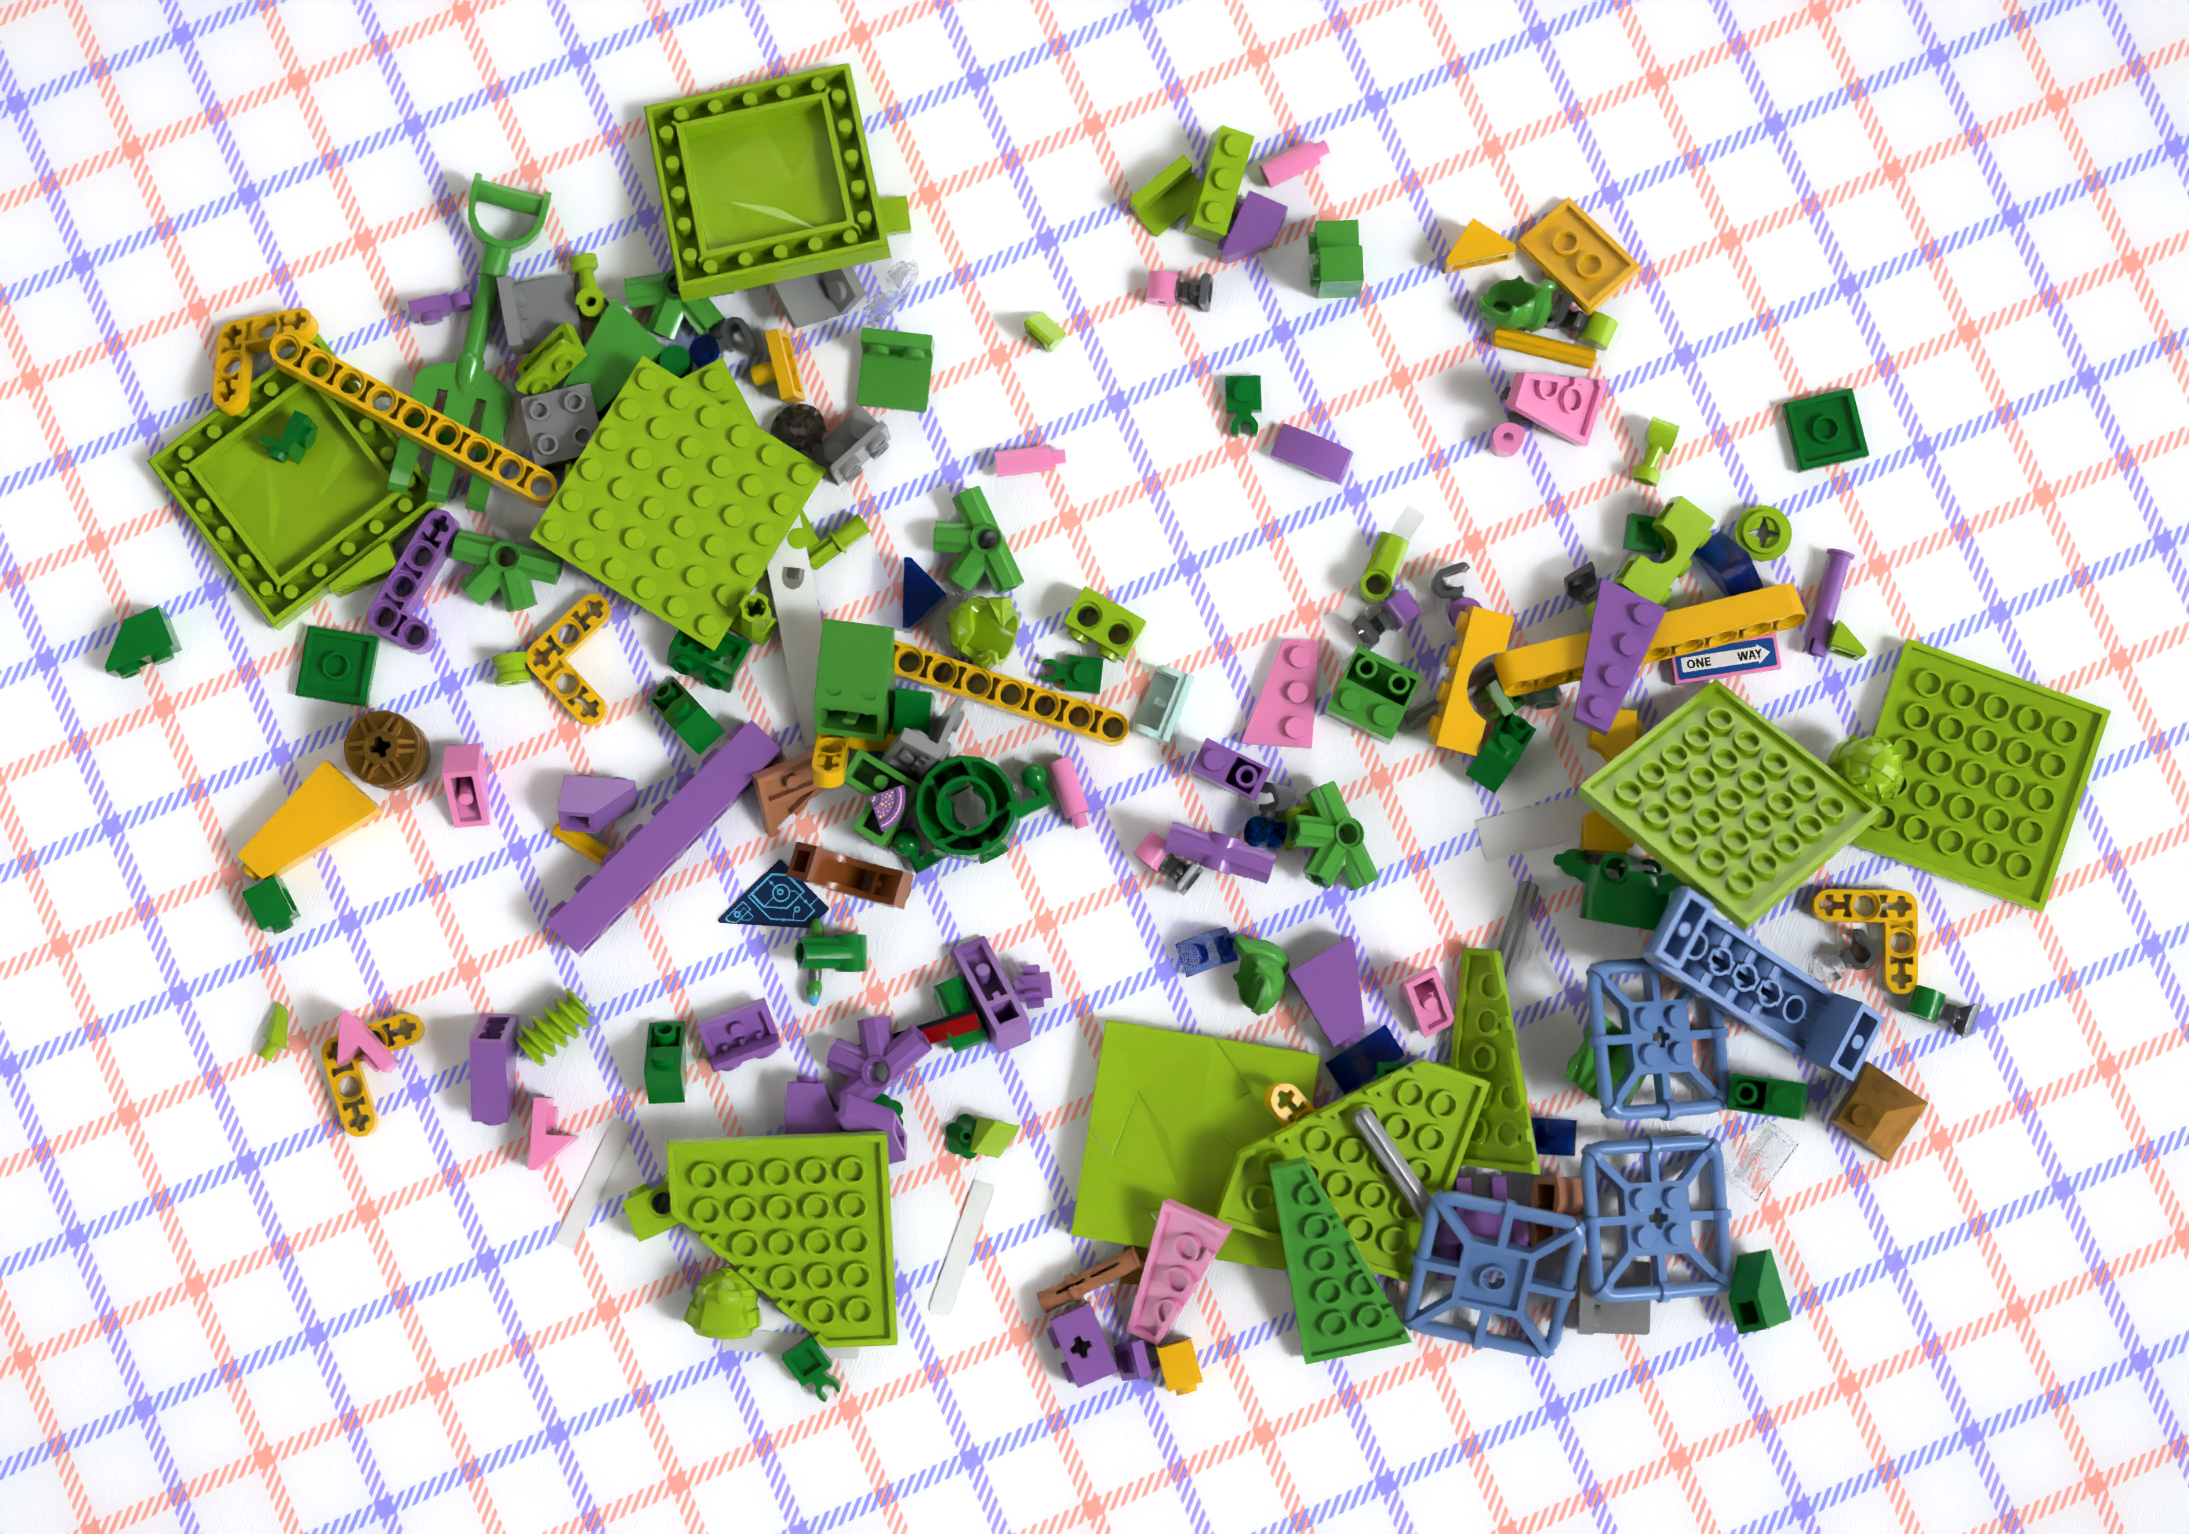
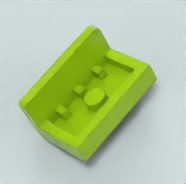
(550, 361)

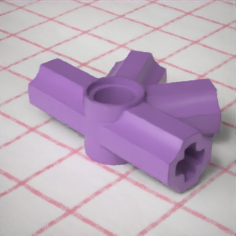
(1220, 852)
(875, 1047)

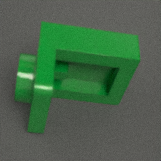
(295, 440)

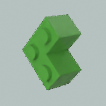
(1337, 260)
(873, 777)

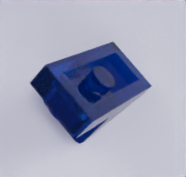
(1359, 1061)

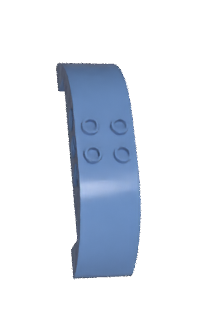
(1759, 987)

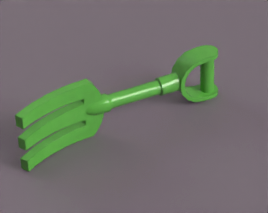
(465, 379)

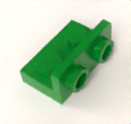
(715, 667)

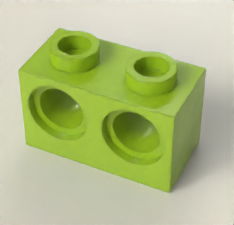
(1109, 617)

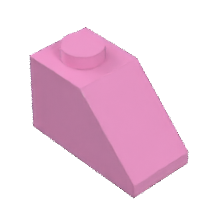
(466, 785)

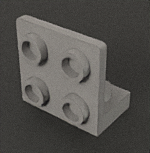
(818, 296)
(536, 309)
(560, 425)
(851, 446)
(915, 752)
(1612, 1317)

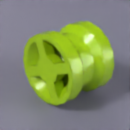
(511, 669)

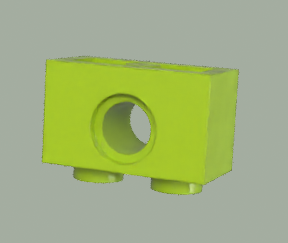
(643, 1212)

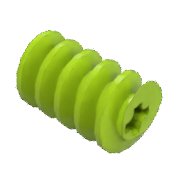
(555, 1027)

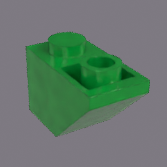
(142, 641)
(685, 715)
(1501, 752)
(666, 1062)
(1768, 1097)
(1757, 1293)

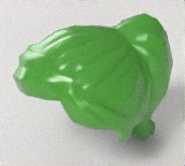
(1518, 304)
(1260, 973)

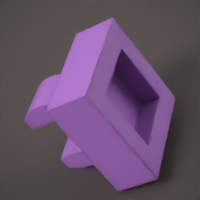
(1133, 1360)

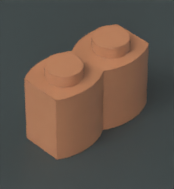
(1555, 1195)

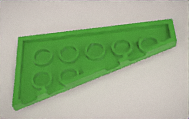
(1331, 1285)

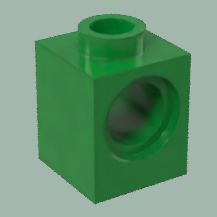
(272, 905)

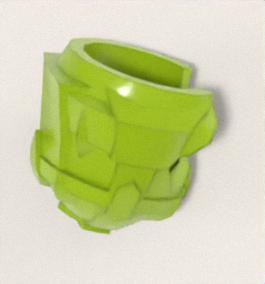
(984, 629)
(1869, 766)
(724, 1306)

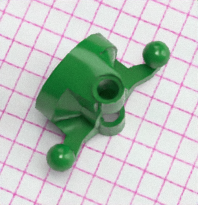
(949, 835)
(1620, 894)

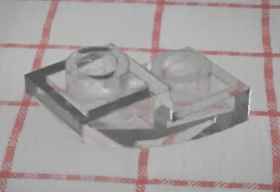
(899, 282)

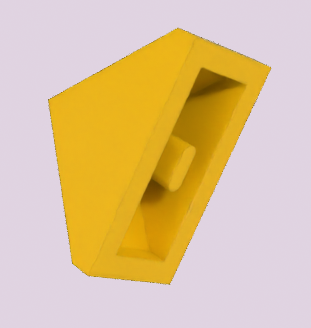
(1478, 248)

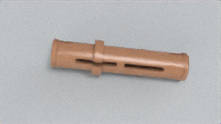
(1076, 1286)

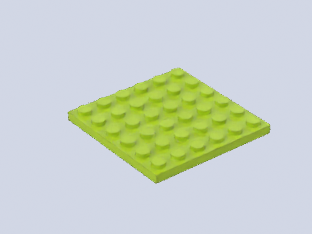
(677, 503)
(1985, 774)
(1729, 804)

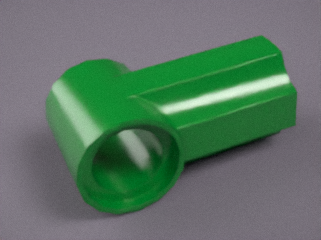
(839, 952)
(952, 999)

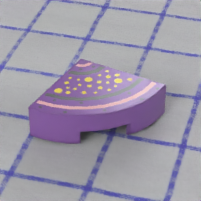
(889, 806)

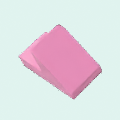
(1427, 1001)
(355, 1037)
(543, 1145)

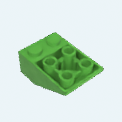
(855, 680)

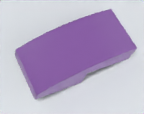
(1311, 453)

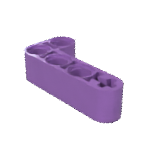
(421, 577)

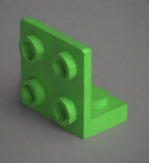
(895, 370)
(1582, 1065)

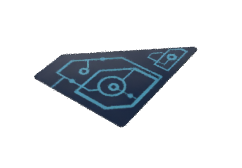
(776, 902)

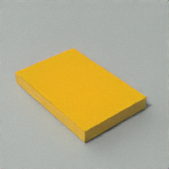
(1578, 256)

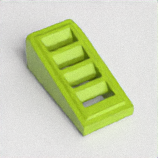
(369, 570)

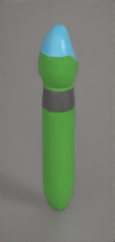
(814, 986)

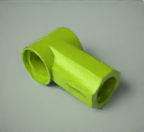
(1383, 565)
(755, 619)

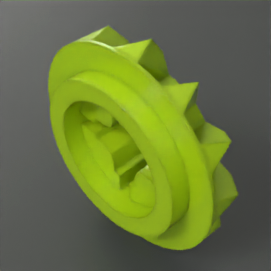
(1775, 523)

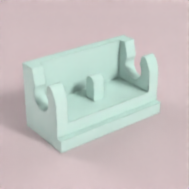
(1163, 704)

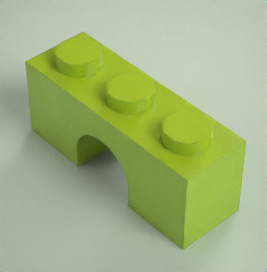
(1223, 175)
(1684, 530)

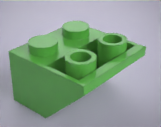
(1373, 694)

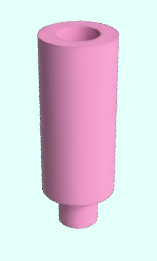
(1293, 162)
(1028, 460)
(1069, 791)

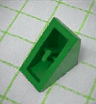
(913, 710)

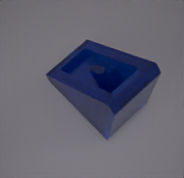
(1728, 565)
(920, 596)
(1554, 1136)

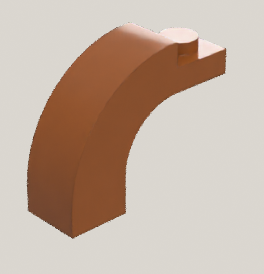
(850, 876)

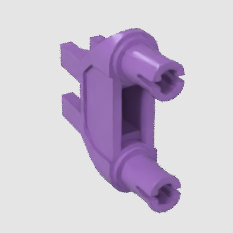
(1477, 1223)

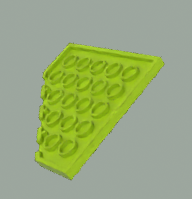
(1428, 1117)
(800, 1223)

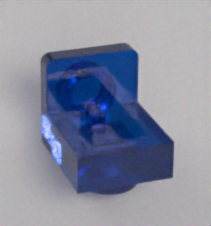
(1206, 951)

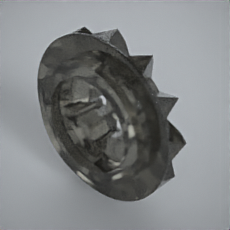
(796, 417)

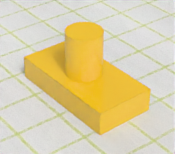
(780, 368)

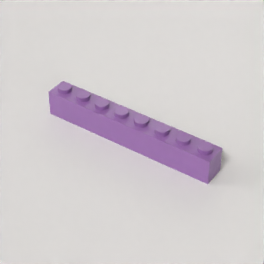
(664, 838)

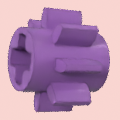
(1033, 986)

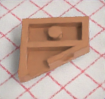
(784, 790)

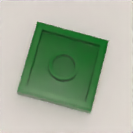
(1825, 430)
(337, 666)

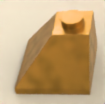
(1877, 1112)

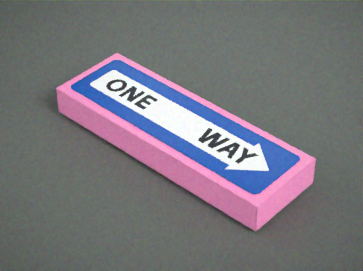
(1727, 661)

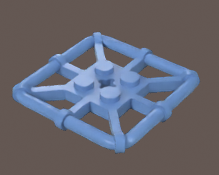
(1643, 1054)
(1674, 1231)
(1482, 1255)

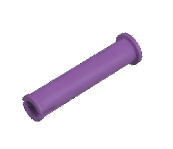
(1827, 602)

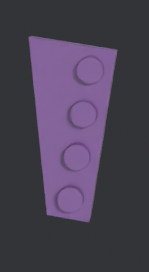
(1616, 646)

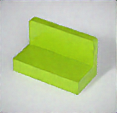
(1166, 197)

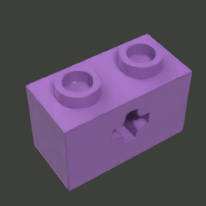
(1083, 1323)

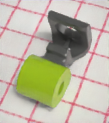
(1593, 330)
(1582, 586)

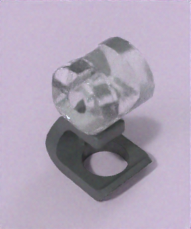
(1830, 968)

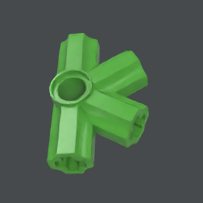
(669, 307)
(965, 539)
(492, 575)
(1322, 834)

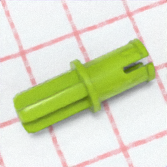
(837, 542)

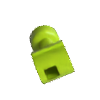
(590, 299)
(1659, 440)

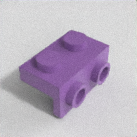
(739, 1035)

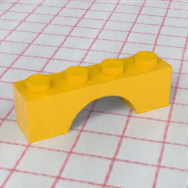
(1456, 722)
(1597, 833)

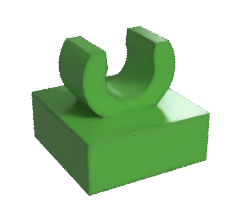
(1505, 704)

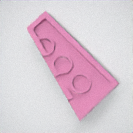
(1175, 1264)

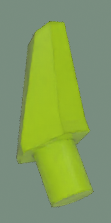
(275, 1032)

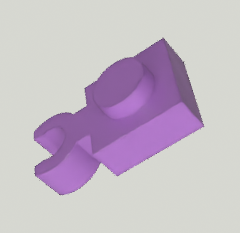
(434, 308)

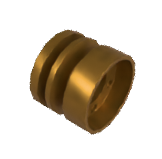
(403, 762)

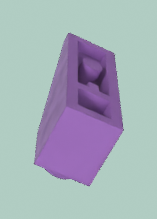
(992, 995)

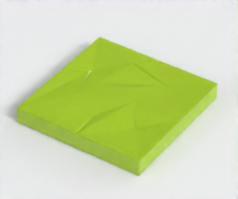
(766, 182)
(291, 523)
(1169, 1127)

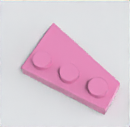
(1558, 403)
(1287, 700)

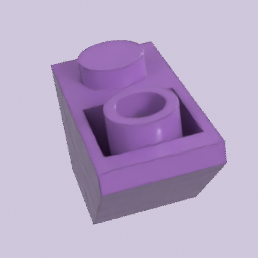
(1254, 229)
(1229, 770)
(594, 802)
(863, 1116)

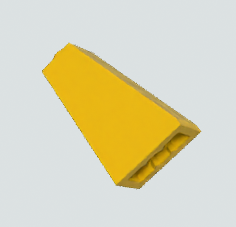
(310, 821)

